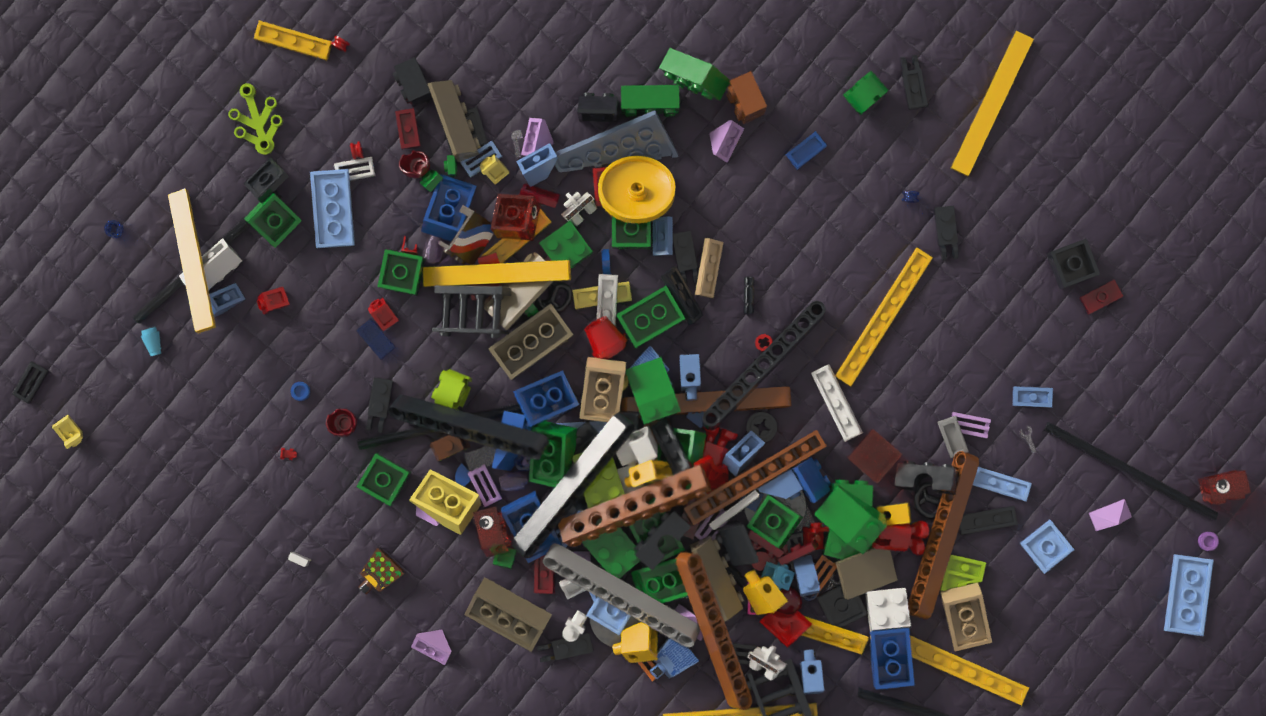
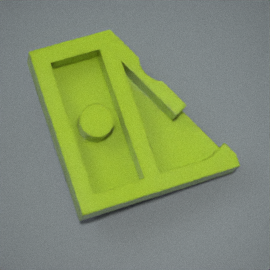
(962, 572)

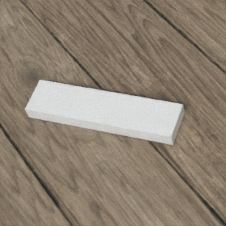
(837, 403)

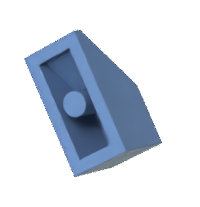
(538, 164)
(225, 299)
(743, 453)
(782, 486)
(806, 576)

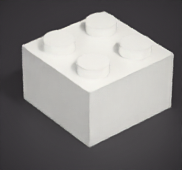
(887, 609)

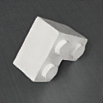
(638, 448)

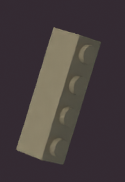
(453, 119)
(521, 297)
(531, 342)
(721, 583)
(507, 614)

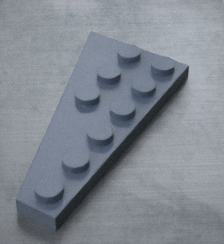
(636, 137)

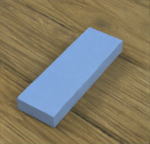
(1002, 484)

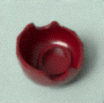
(415, 164)
(341, 422)
(793, 603)

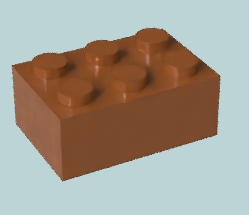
(746, 97)

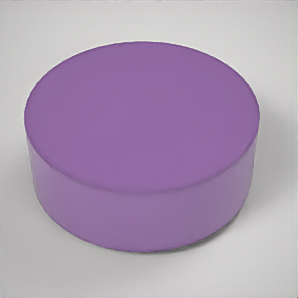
(1208, 541)

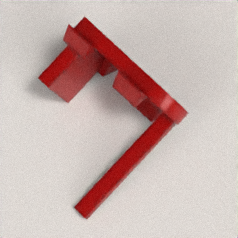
(406, 250)
(288, 454)

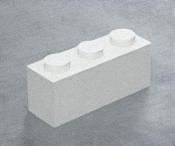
(218, 263)

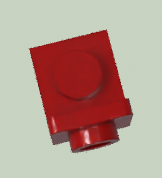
(272, 300)
(382, 314)
(814, 532)

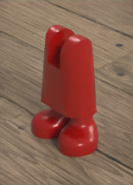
(717, 450)
(901, 536)

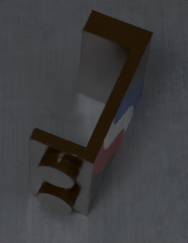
(470, 238)

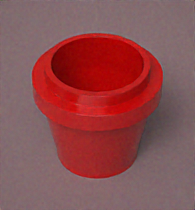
(605, 338)

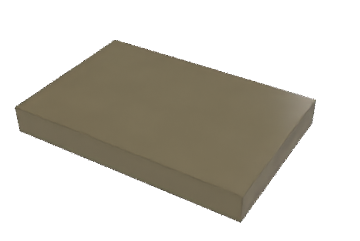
(866, 572)

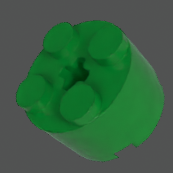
(865, 92)

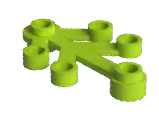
(257, 122)

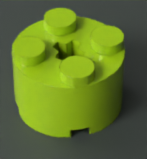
(452, 389)

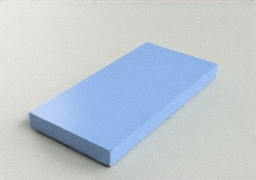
(332, 208)
(1188, 595)

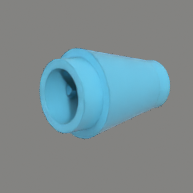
(151, 339)

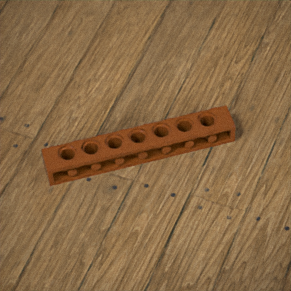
(754, 478)
(570, 525)

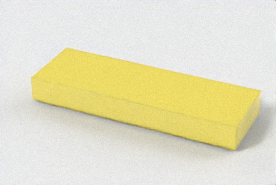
(588, 296)

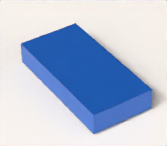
(806, 150)

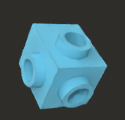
(781, 575)

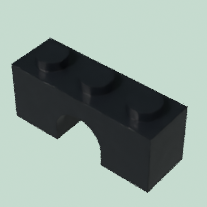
(910, 475)
(670, 524)

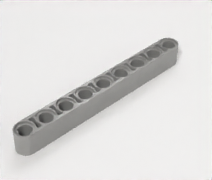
(621, 595)

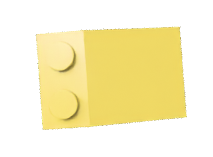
(446, 501)

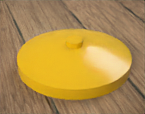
(636, 189)

